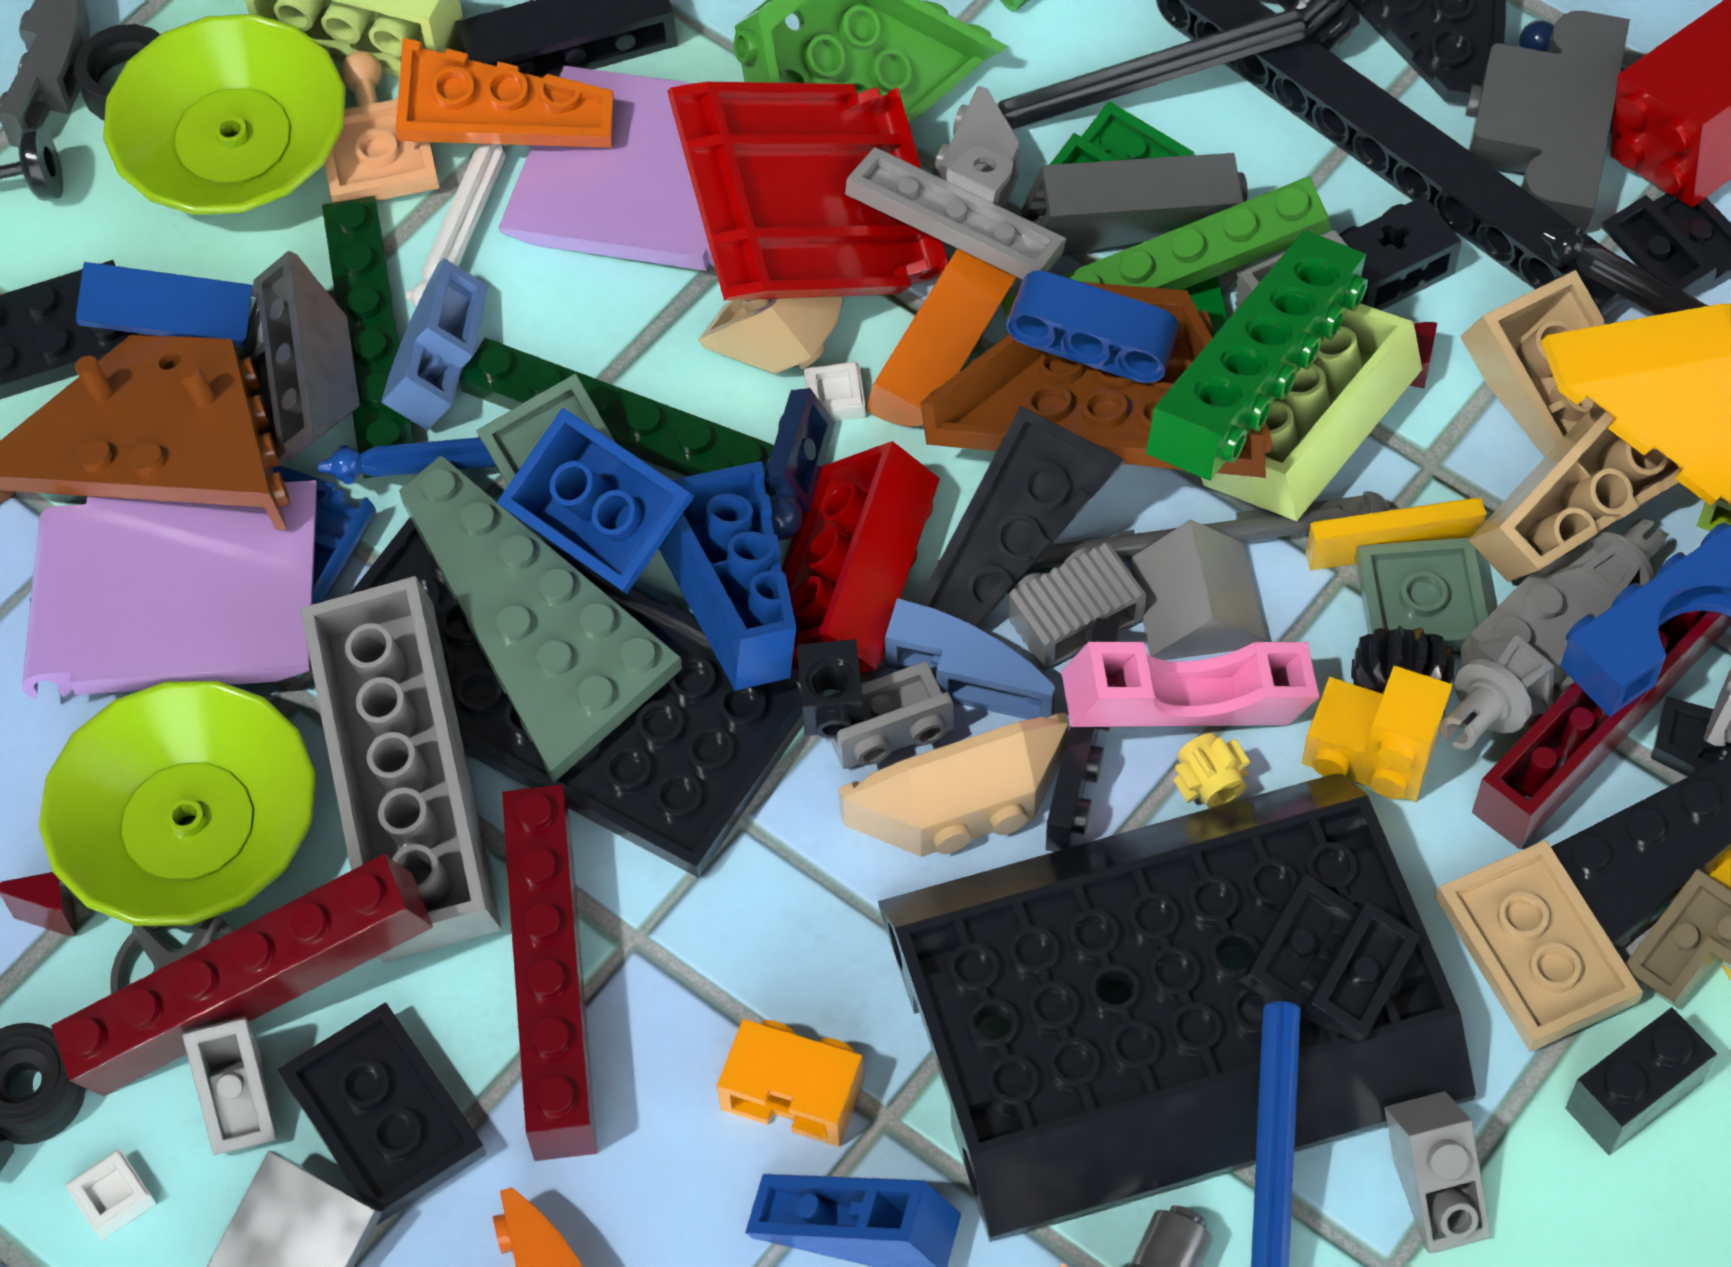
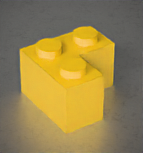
(1379, 736)

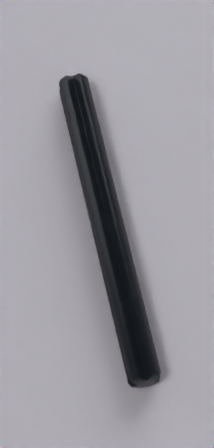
(1153, 68)

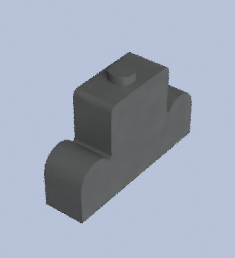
(1552, 111)

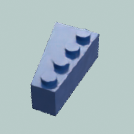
(734, 573)

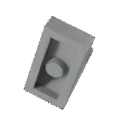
(230, 1085)

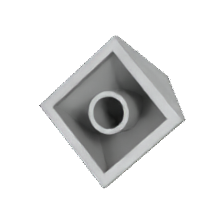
(1197, 594)

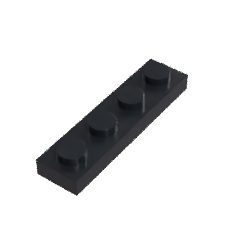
(1079, 764)

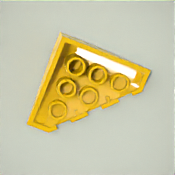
(1662, 385)

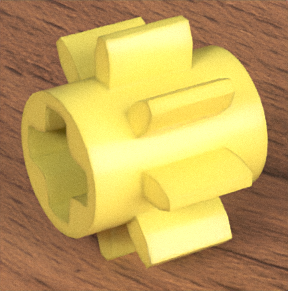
(1211, 770)

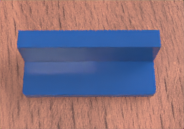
(162, 303)

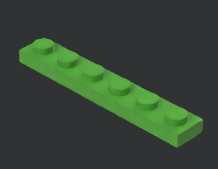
(1212, 243)

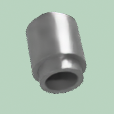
(1174, 1240)

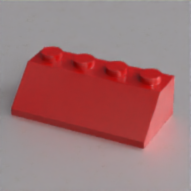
(858, 549)

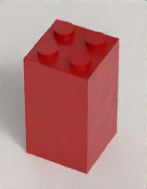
(1677, 110)

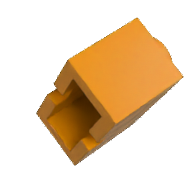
(793, 1078)

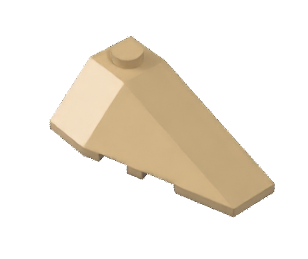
(773, 331)
(1513, 361)

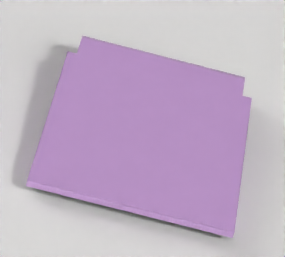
(616, 199)
(169, 594)

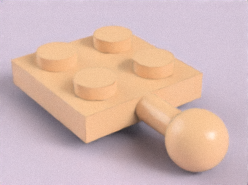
(367, 153)

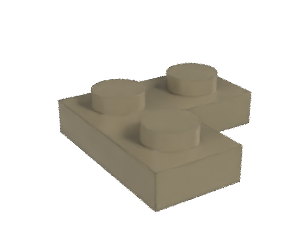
(1685, 940)

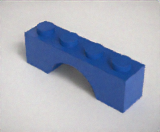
(1621, 649)

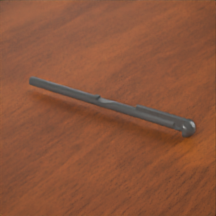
(1246, 527)

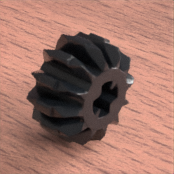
(1326, 20)
(1403, 648)

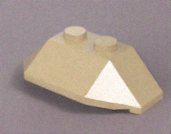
(959, 789)

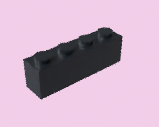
(571, 33)

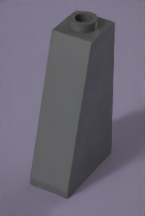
(1131, 199)

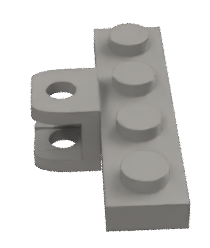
(962, 210)

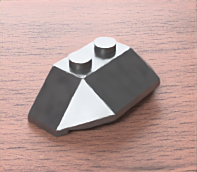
(300, 355)

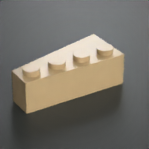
(1571, 497)

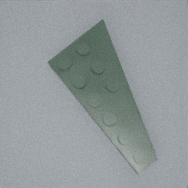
(546, 630)

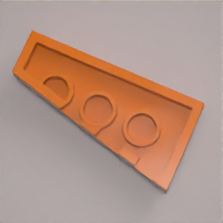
(480, 103)

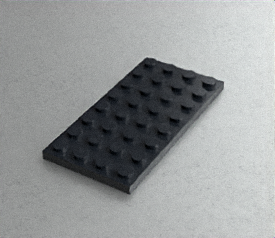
(665, 775)

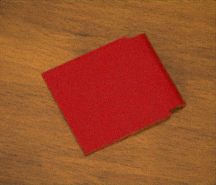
(773, 187)

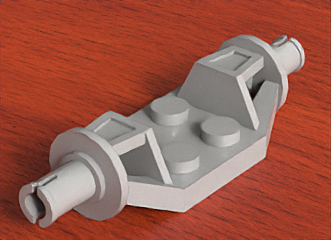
(1516, 653)

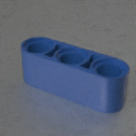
(1093, 326)

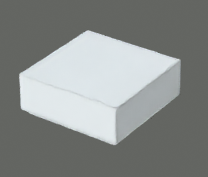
(838, 389)
(110, 1194)

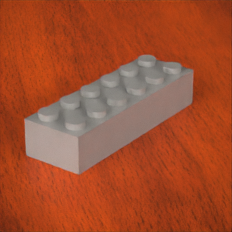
(401, 754)

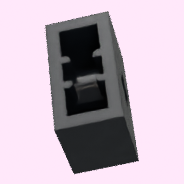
(1404, 252)

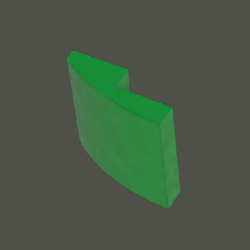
(1118, 136)

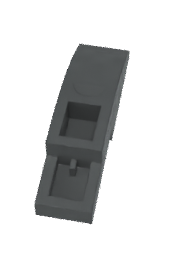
(45, 74)

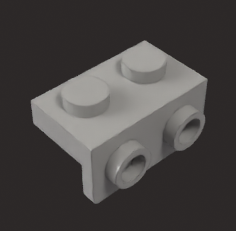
(897, 713)

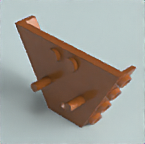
(1102, 407)
(153, 425)

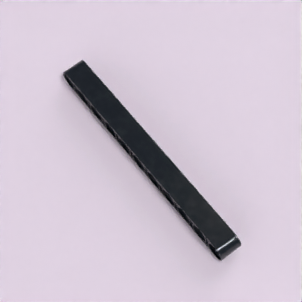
(1396, 145)

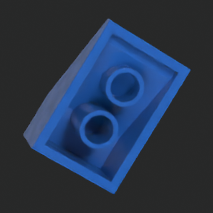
(595, 500)

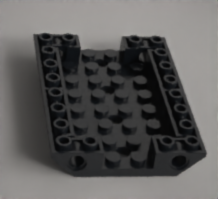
(1161, 1090)

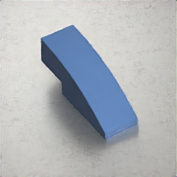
(436, 345)
(967, 662)

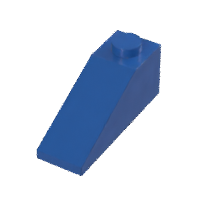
(856, 1219)

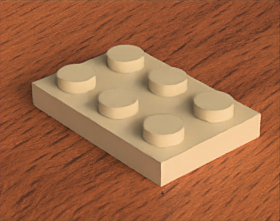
(1538, 945)

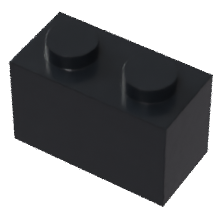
(1640, 1081)

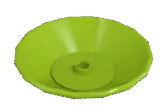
(219, 79)
(166, 757)

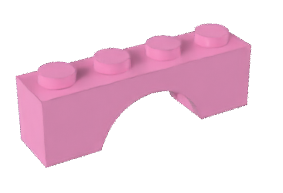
(1248, 687)

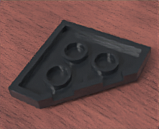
(1440, 38)

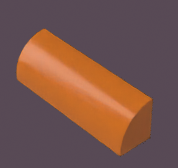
(939, 338)

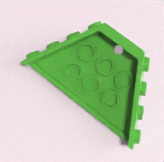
(863, 45)

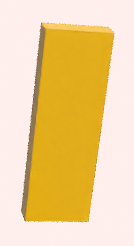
(1336, 540)

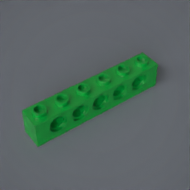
(1256, 355)

